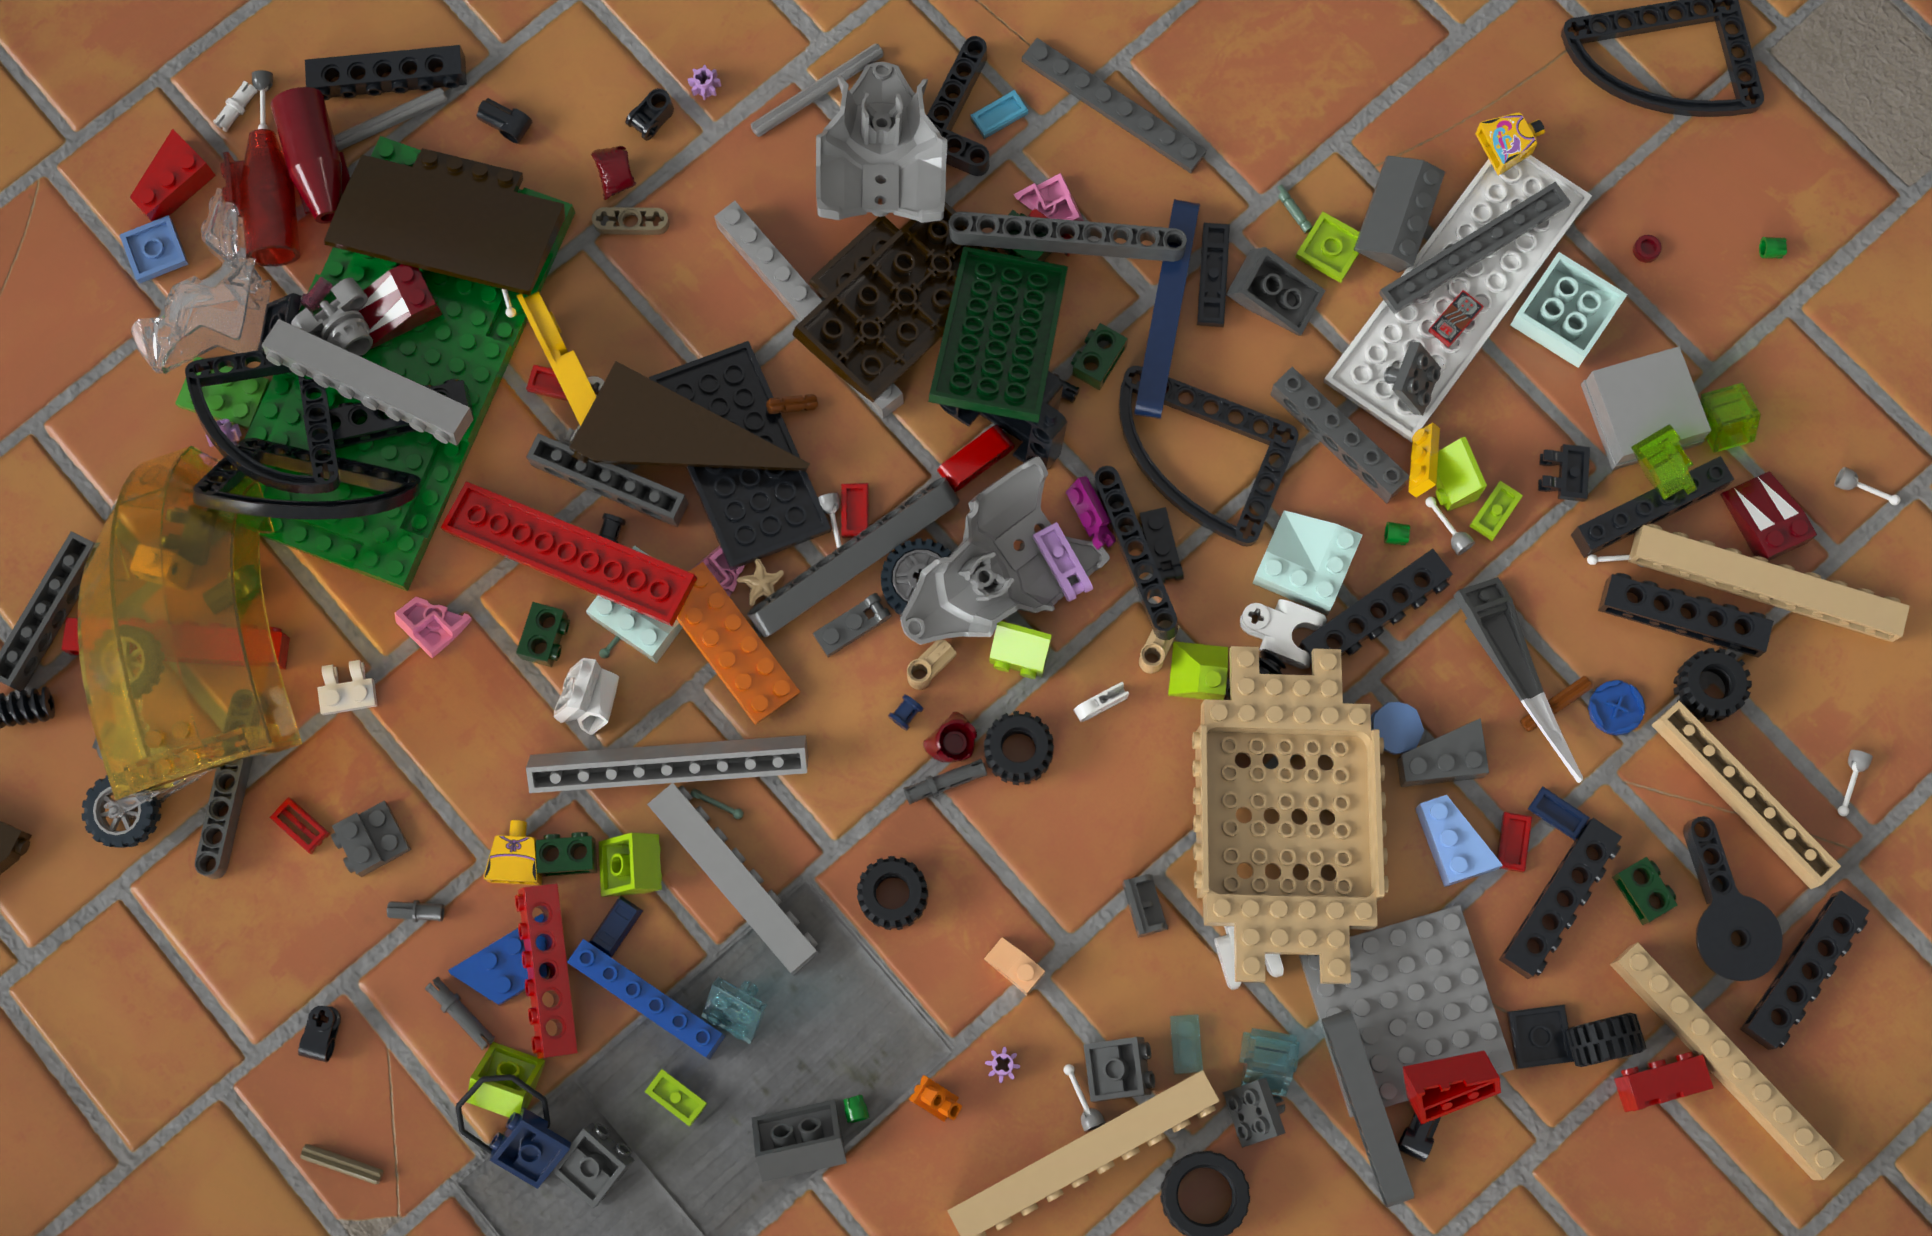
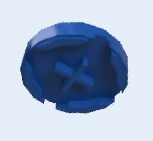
(1616, 707)

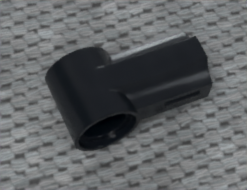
(510, 123)
(1418, 1138)

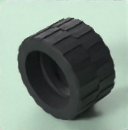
(1229, 1170)

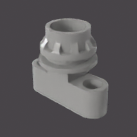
(340, 320)

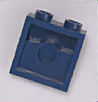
(528, 1148)

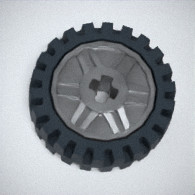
(903, 568)

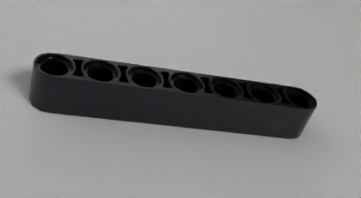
(1136, 564)

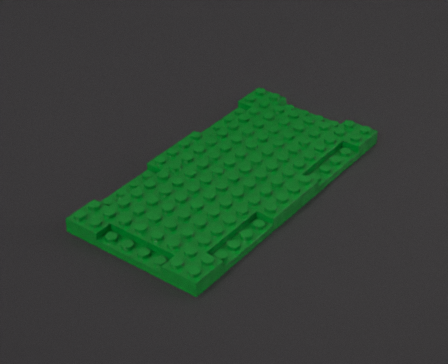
(465, 344)

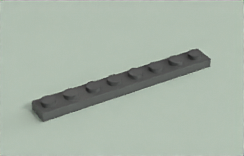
(1114, 105)
(1474, 247)

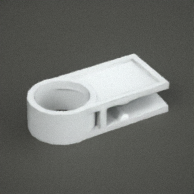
(1101, 702)

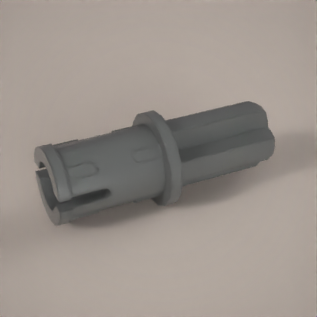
(415, 911)

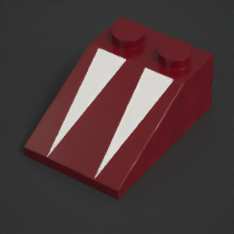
(398, 304)
(1768, 516)

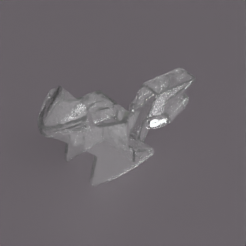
(213, 311)

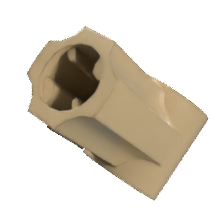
(1155, 646)
(931, 662)

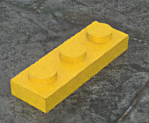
(1424, 459)

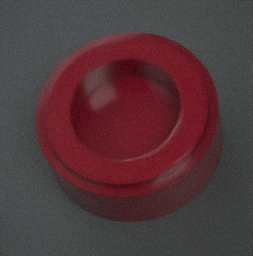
(1647, 248)

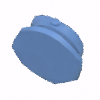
(1398, 726)

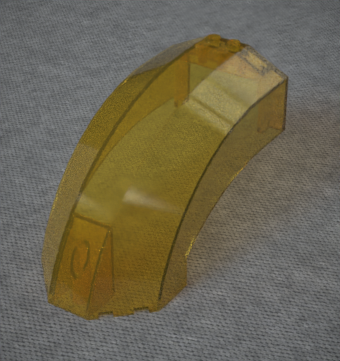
(178, 633)

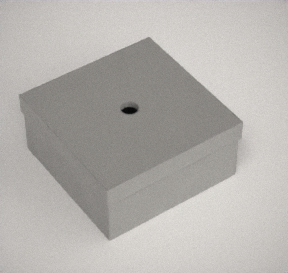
(1640, 399)

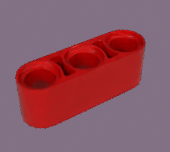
(976, 457)

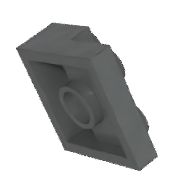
(370, 839)
(1118, 1069)
(594, 1164)

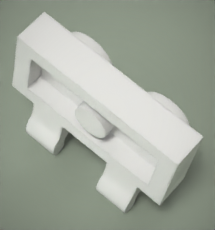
(346, 696)

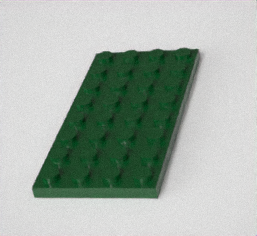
(999, 335)

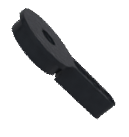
(1730, 913)

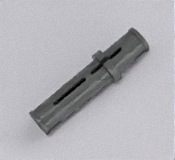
(945, 781)
(460, 1013)

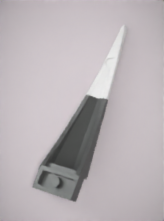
(1498, 630)

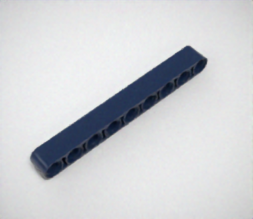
(1166, 316)

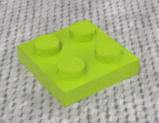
(1330, 247)

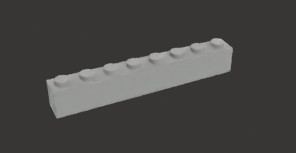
(367, 382)
(733, 879)

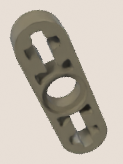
(622, 213)

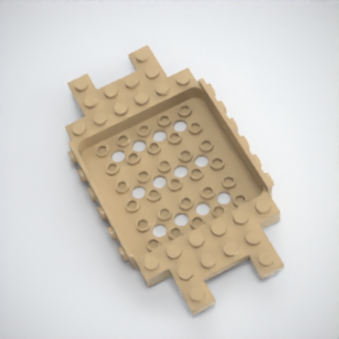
(1288, 719)

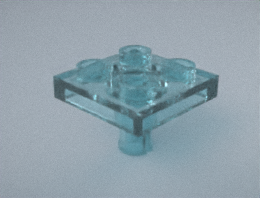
(734, 1009)

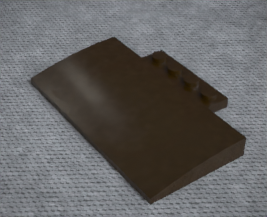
(447, 219)
(883, 301)

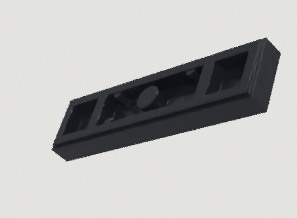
(1213, 274)

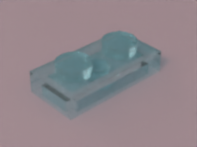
(1186, 1044)

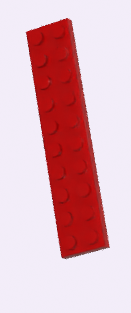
(569, 553)

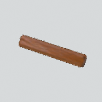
(1561, 700)

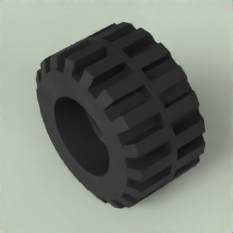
(1727, 669)
(1012, 725)
(887, 869)
(1606, 1039)

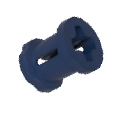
(905, 712)

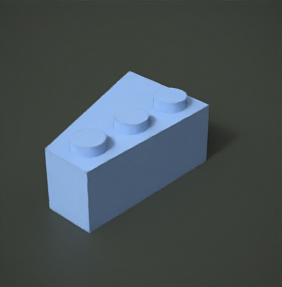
(1454, 842)

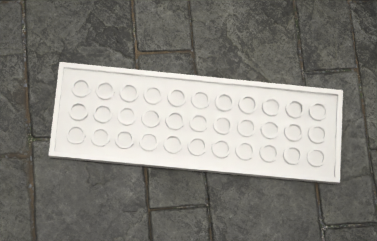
(1492, 282)

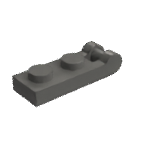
(851, 625)

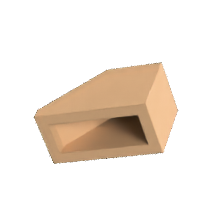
(1015, 966)

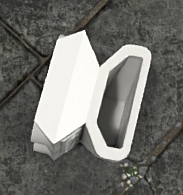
(587, 696)

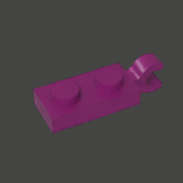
(1090, 512)

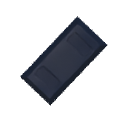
(1558, 813)
(616, 926)

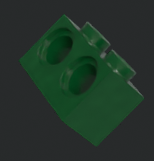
(1103, 358)
(535, 633)
(566, 862)
(1638, 894)

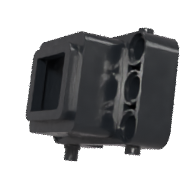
(1037, 439)

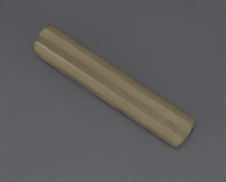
(341, 1164)

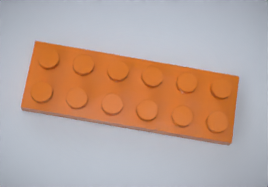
(734, 648)

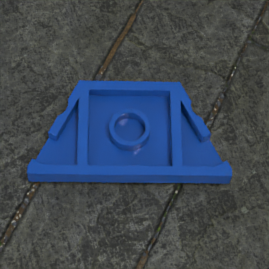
(498, 968)

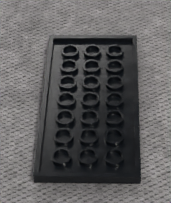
(748, 508)

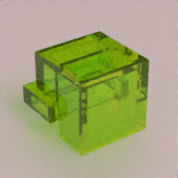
(1730, 416)
(1665, 462)

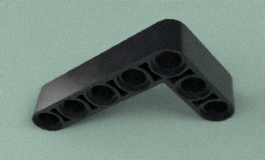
(952, 107)

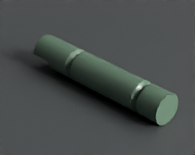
(1294, 210)

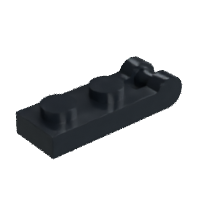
(1161, 543)

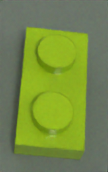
(1496, 510)
(676, 1097)

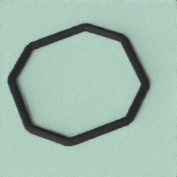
(496, 1078)

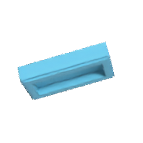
(999, 114)

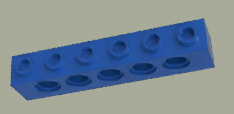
(646, 999)

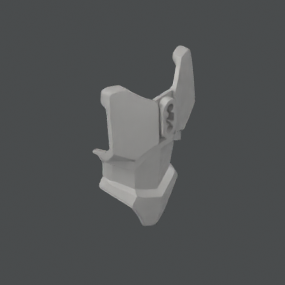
(881, 150)
(985, 573)

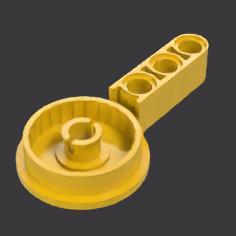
(564, 363)

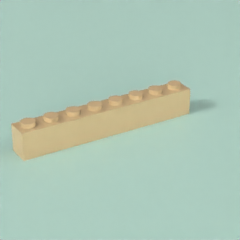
(1746, 795)

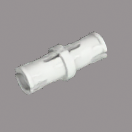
(235, 106)

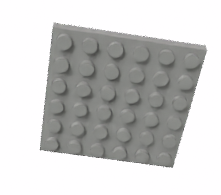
(1413, 999)

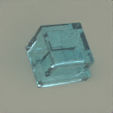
(1269, 1056)

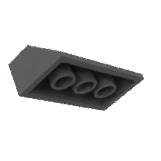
(1399, 212)

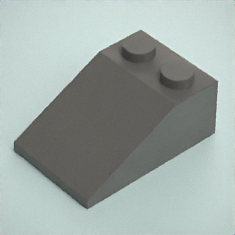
(1275, 290)

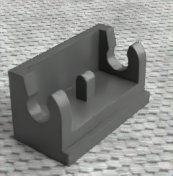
(1144, 905)

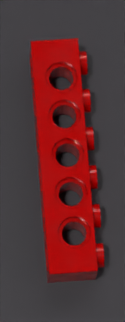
(554, 956)

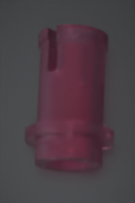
(316, 294)

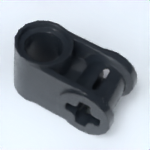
(647, 117)
(320, 1037)

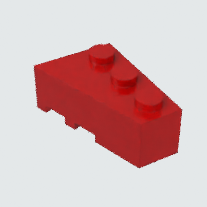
(171, 178)
(1663, 1081)
(1450, 1084)

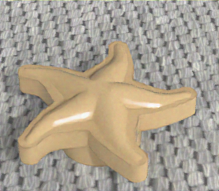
(760, 582)

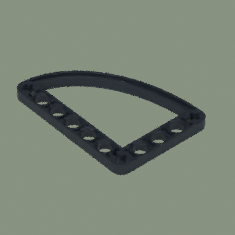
(1658, 102)
(1220, 418)
(270, 477)
(215, 486)

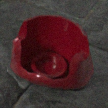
(613, 170)
(952, 740)

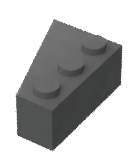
(1448, 758)

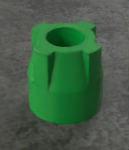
(1772, 247)
(1396, 533)
(855, 1109)

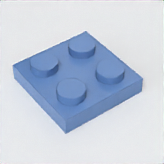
(154, 249)

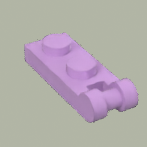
(1062, 561)

